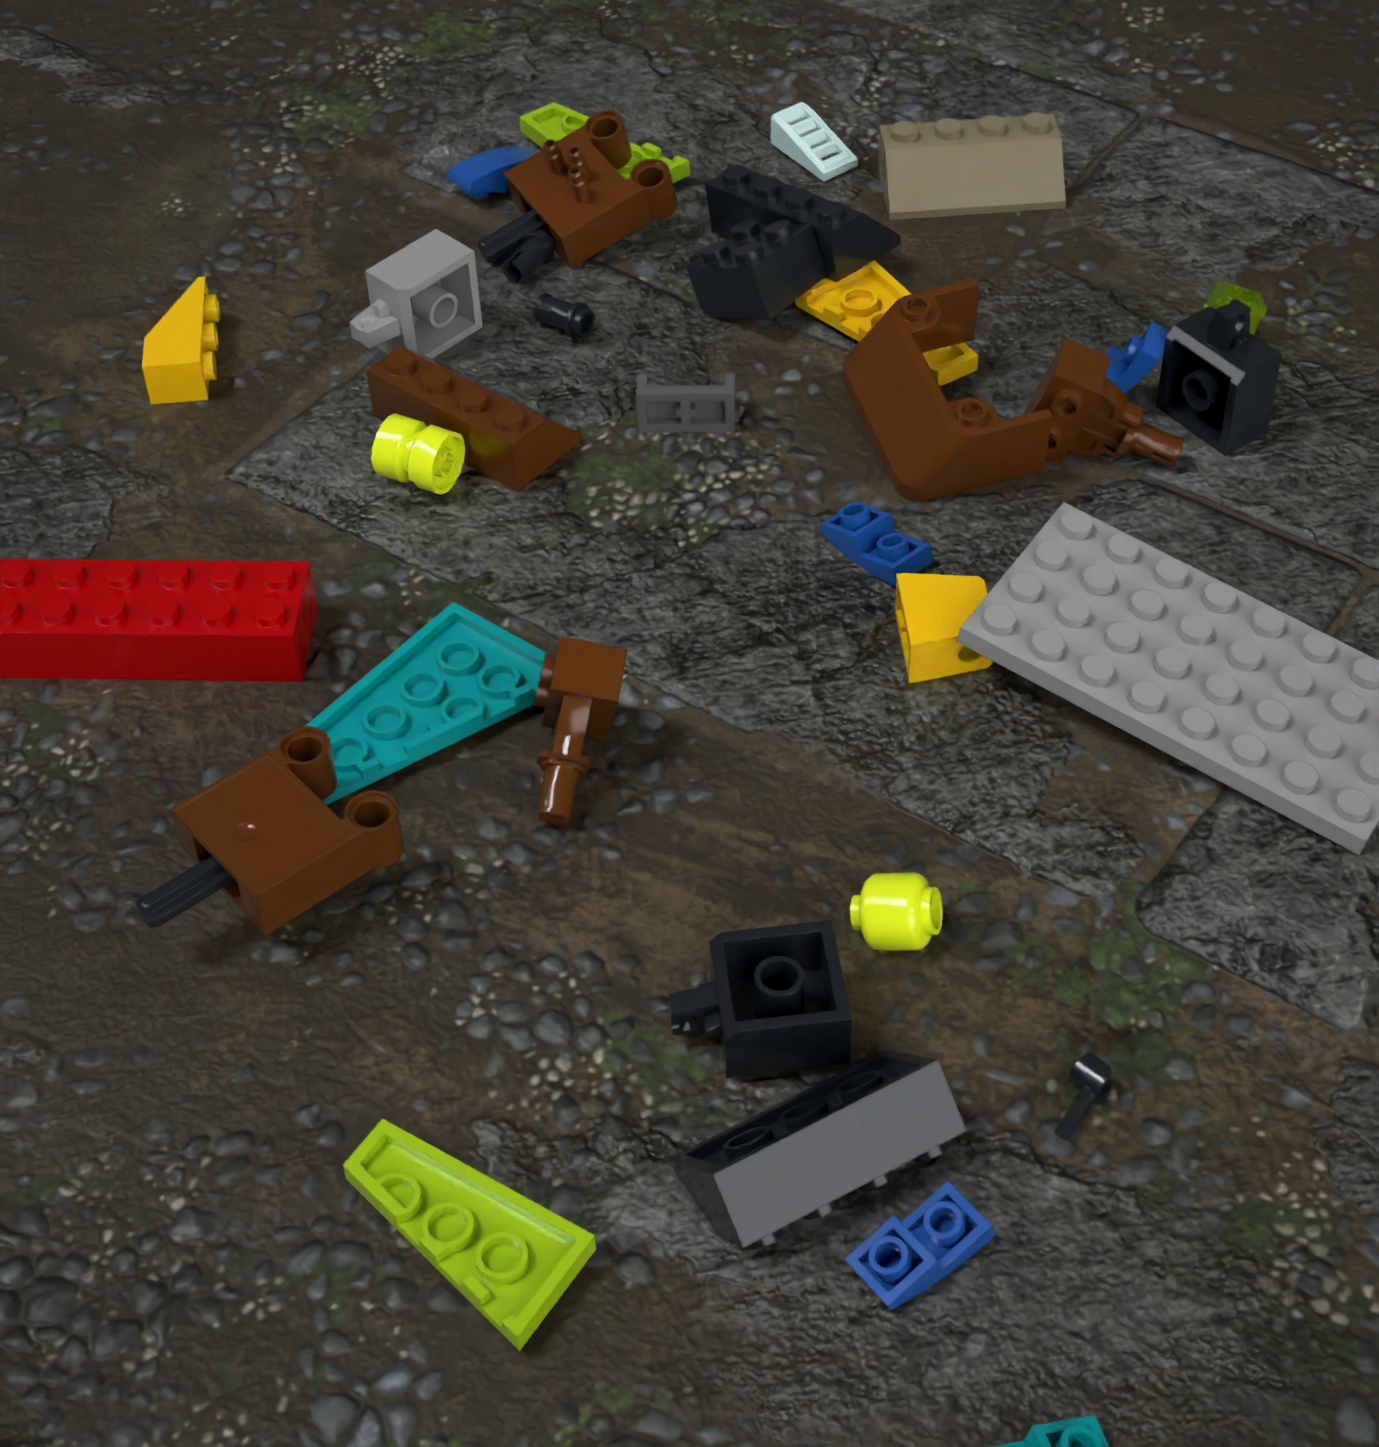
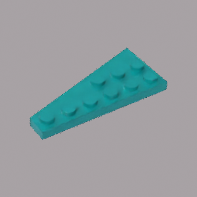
(427, 696)

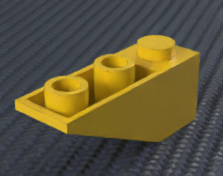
(181, 347)

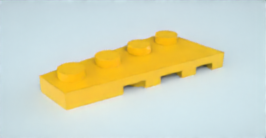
(859, 303)

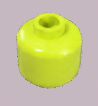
(897, 911)

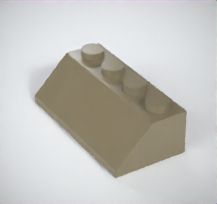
(971, 166)

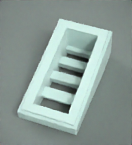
(808, 140)

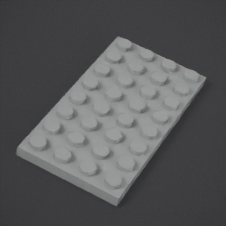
(1192, 671)

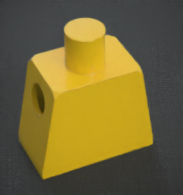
(929, 622)

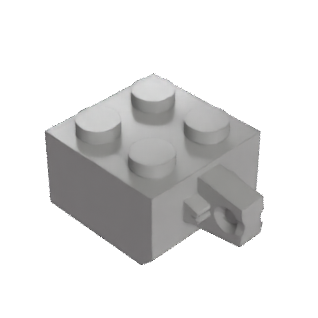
(421, 298)

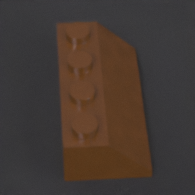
(498, 432)

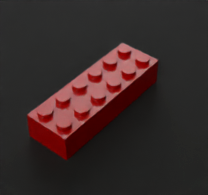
(156, 619)

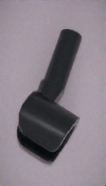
(1094, 1082)

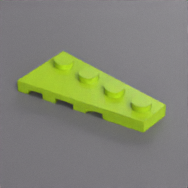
(476, 1232)

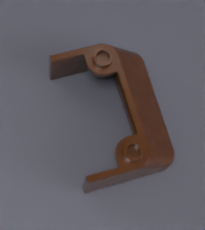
(921, 438)

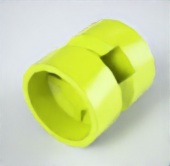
(418, 453)

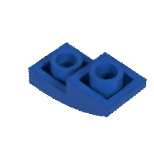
(486, 170)
(1137, 357)
(871, 542)
(922, 1249)

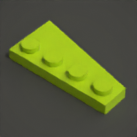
(558, 121)

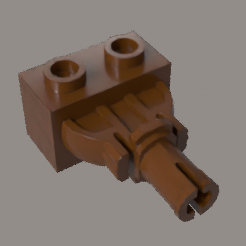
(1093, 412)
(579, 699)

